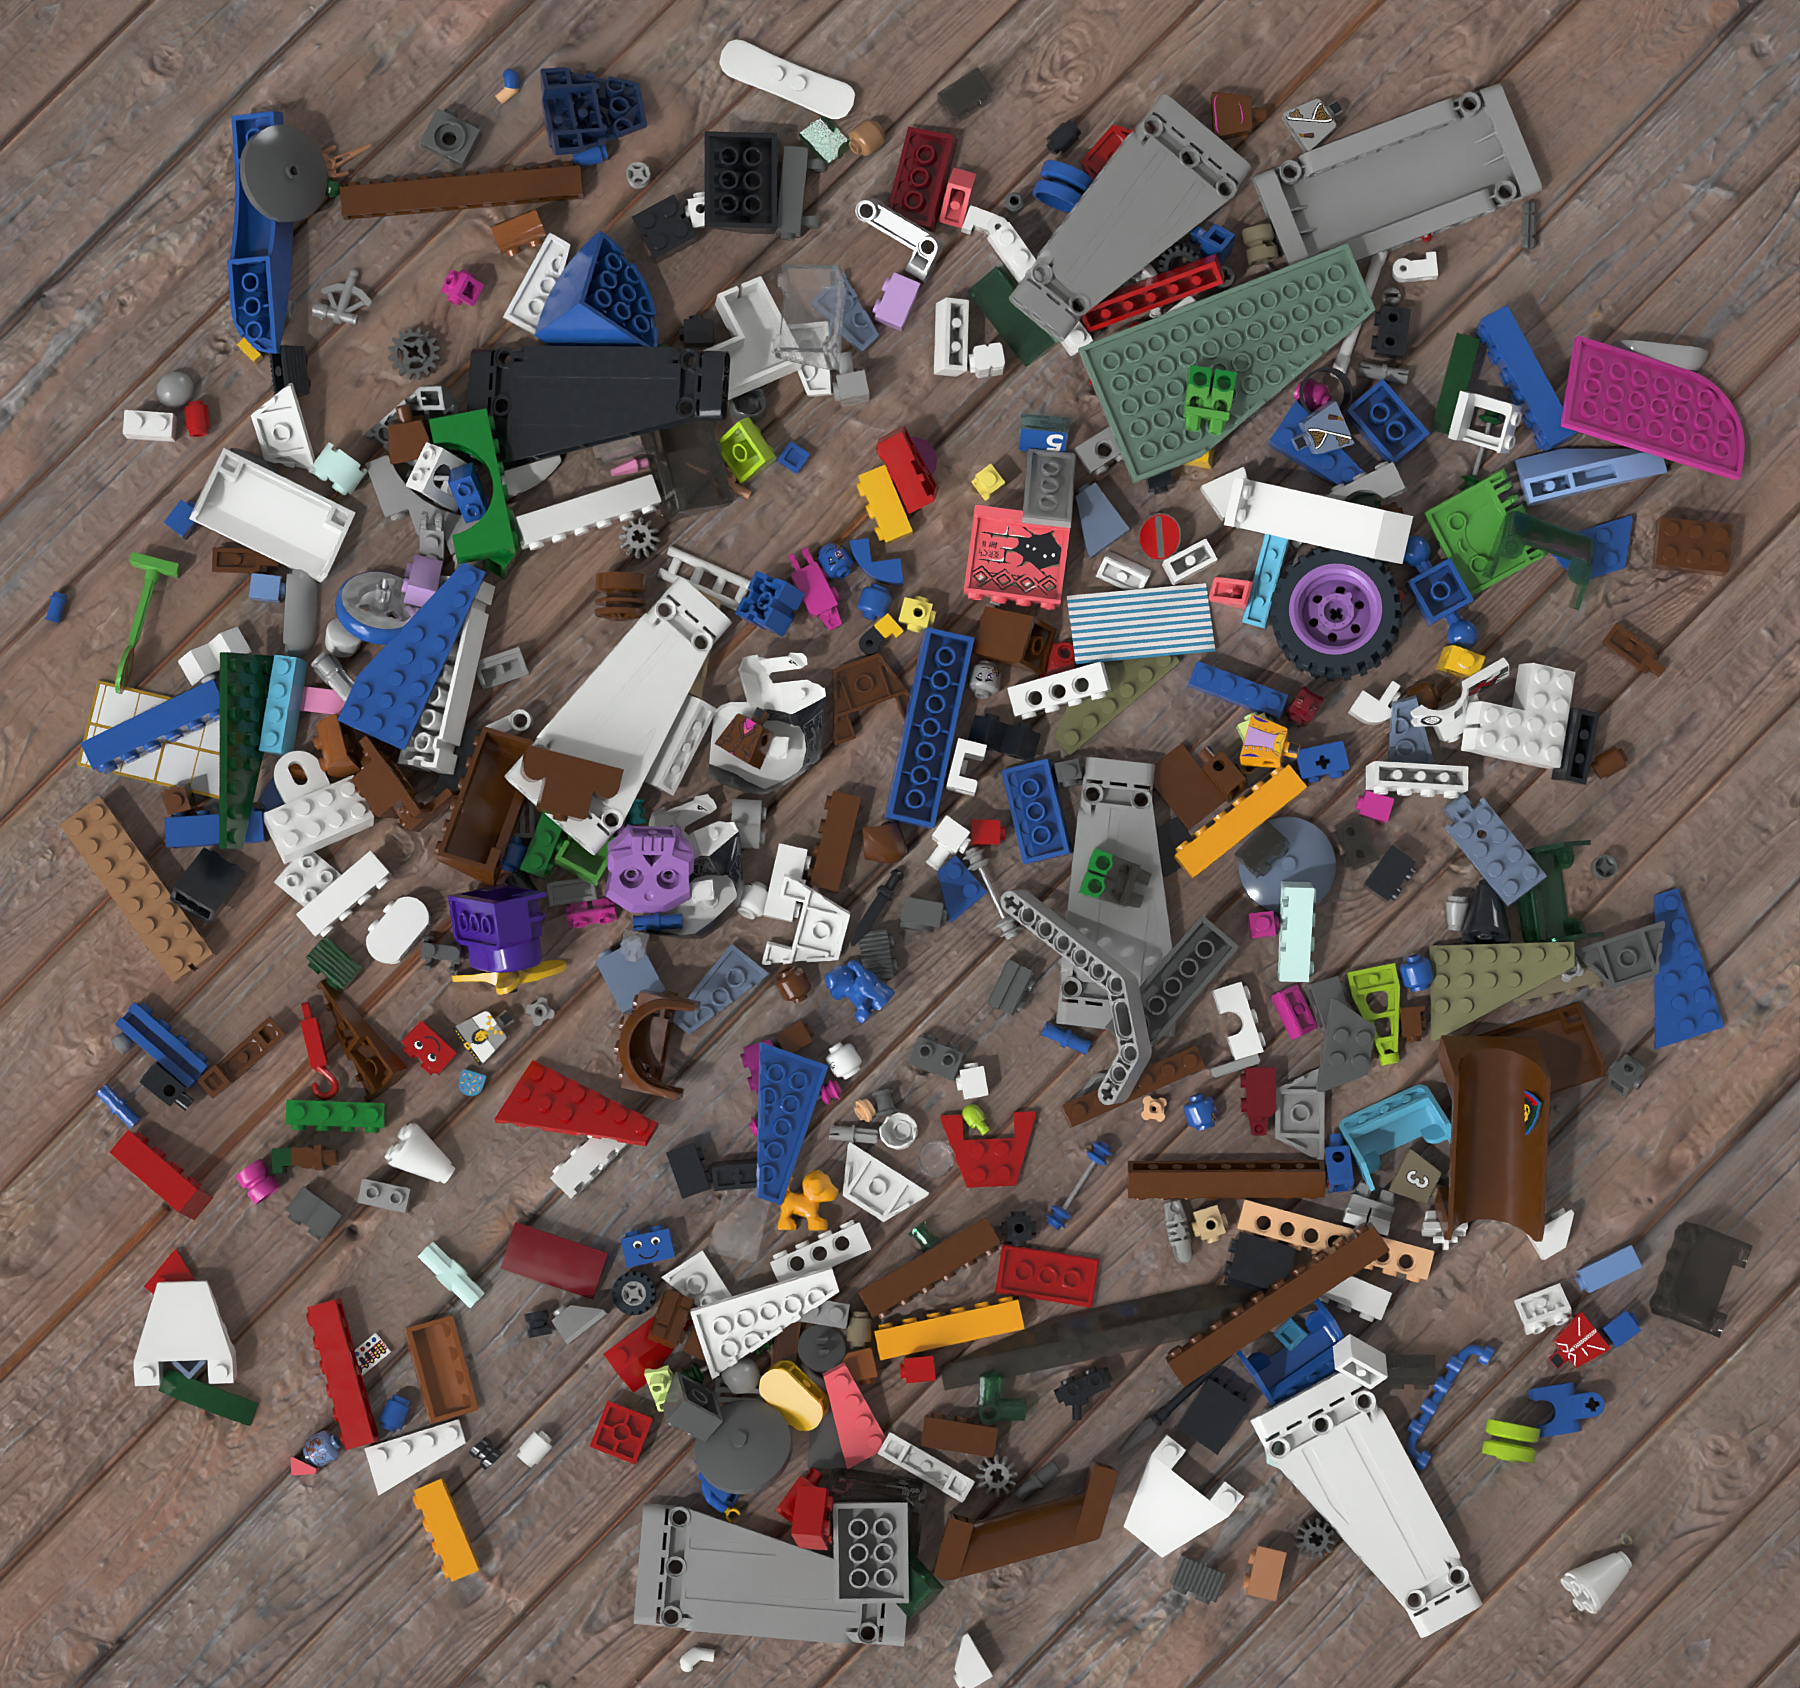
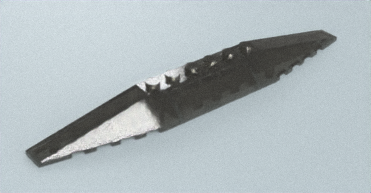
(1101, 1332)

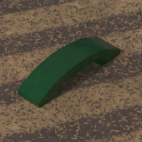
(208, 1397)

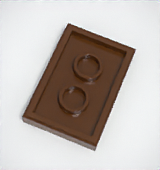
(1186, 787)

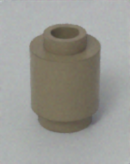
(859, 1328)

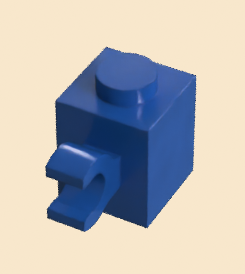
(1215, 241)

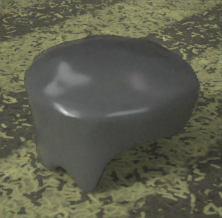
(750, 404)

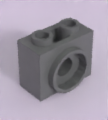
(447, 124)
(922, 915)

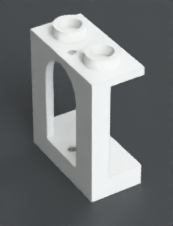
(1463, 416)
(423, 472)

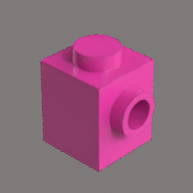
(1374, 806)
(1262, 925)

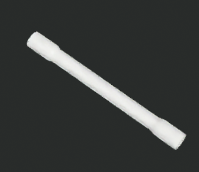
(1343, 357)

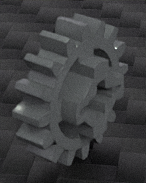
(408, 362)

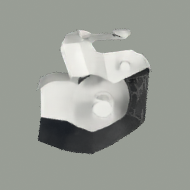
(794, 718)
(717, 872)

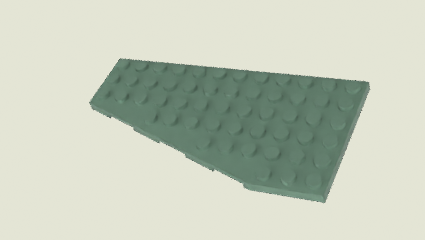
(1258, 329)

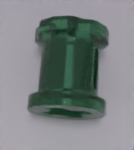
(923, 1236)

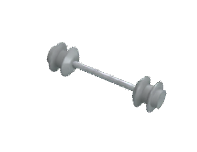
(977, 862)

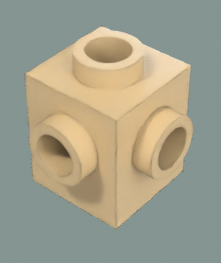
(1199, 1226)

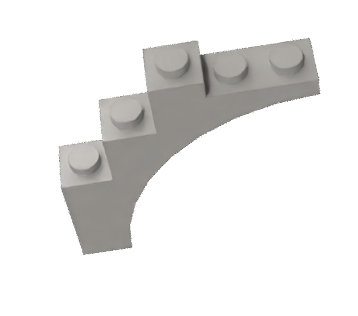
(399, 500)

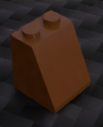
(1014, 640)

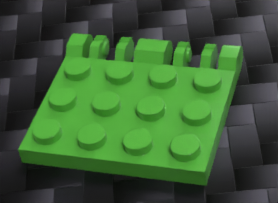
(1468, 528)

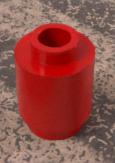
(197, 419)

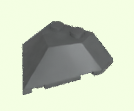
(427, 400)

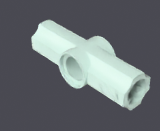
(451, 1274)

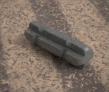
(1528, 225)

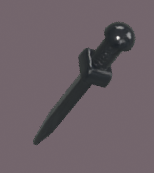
(884, 894)

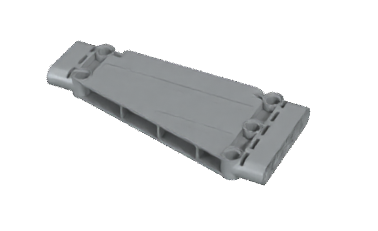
(1130, 215)
(1130, 935)
(747, 1584)

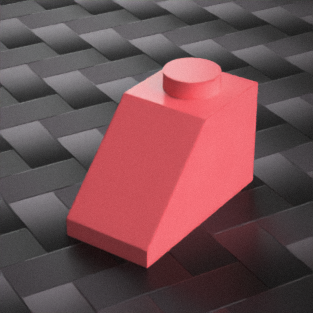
(957, 197)

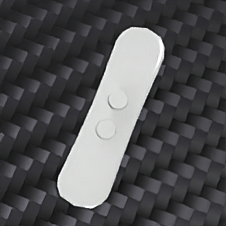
(786, 80)

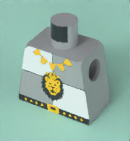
(484, 1034)

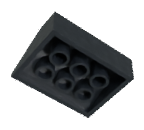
(740, 182)

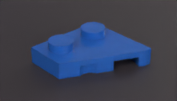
(958, 888)

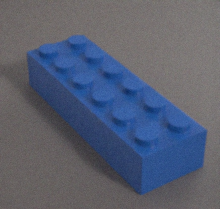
(1524, 378)
(153, 728)

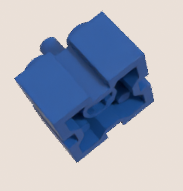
(770, 603)

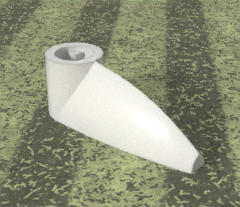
(529, 475)

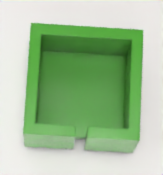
(581, 862)

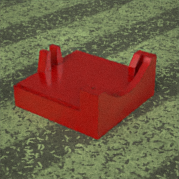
(621, 1432)

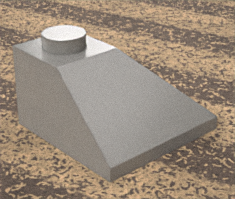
(576, 1320)

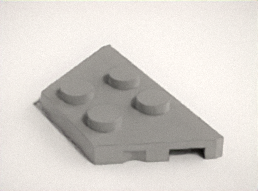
(1301, 1115)

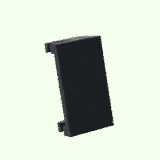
(734, 1174)

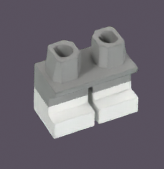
(1380, 1211)

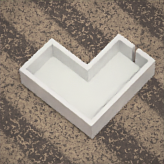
(752, 325)
(1533, 727)

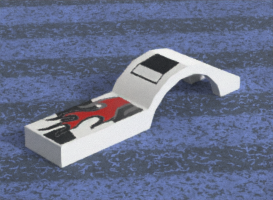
(1470, 688)

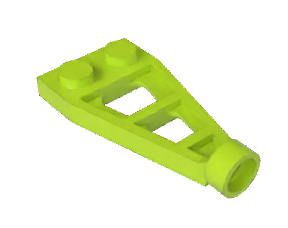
(1375, 980)

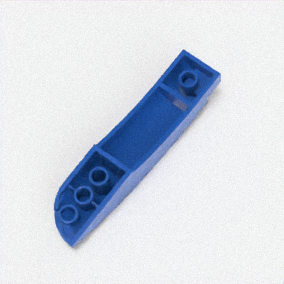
(259, 254)

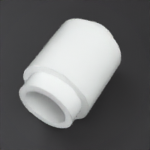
(535, 1448)

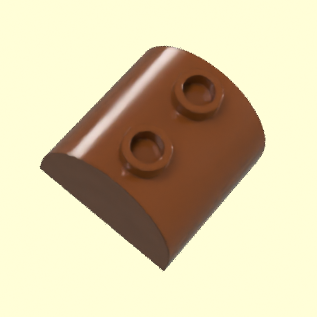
(518, 232)
(337, 747)

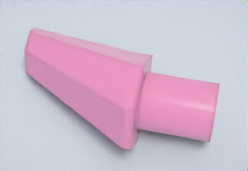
(630, 466)

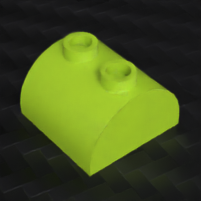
(746, 450)

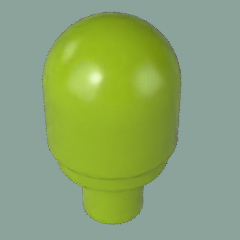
(975, 1118)

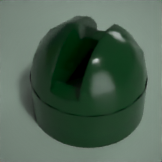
(333, 188)

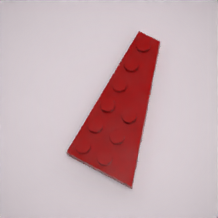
(567, 1107)

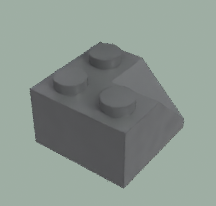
(692, 1407)

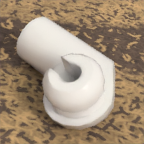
(694, 1655)

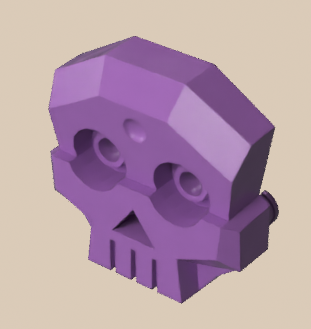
(649, 888)

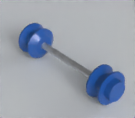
(1097, 1156)

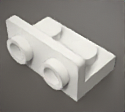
(1543, 1309)

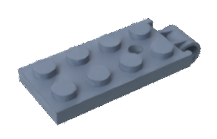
(1497, 856)

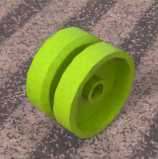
(1510, 1441)

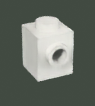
(972, 1081)

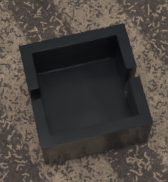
(666, 229)

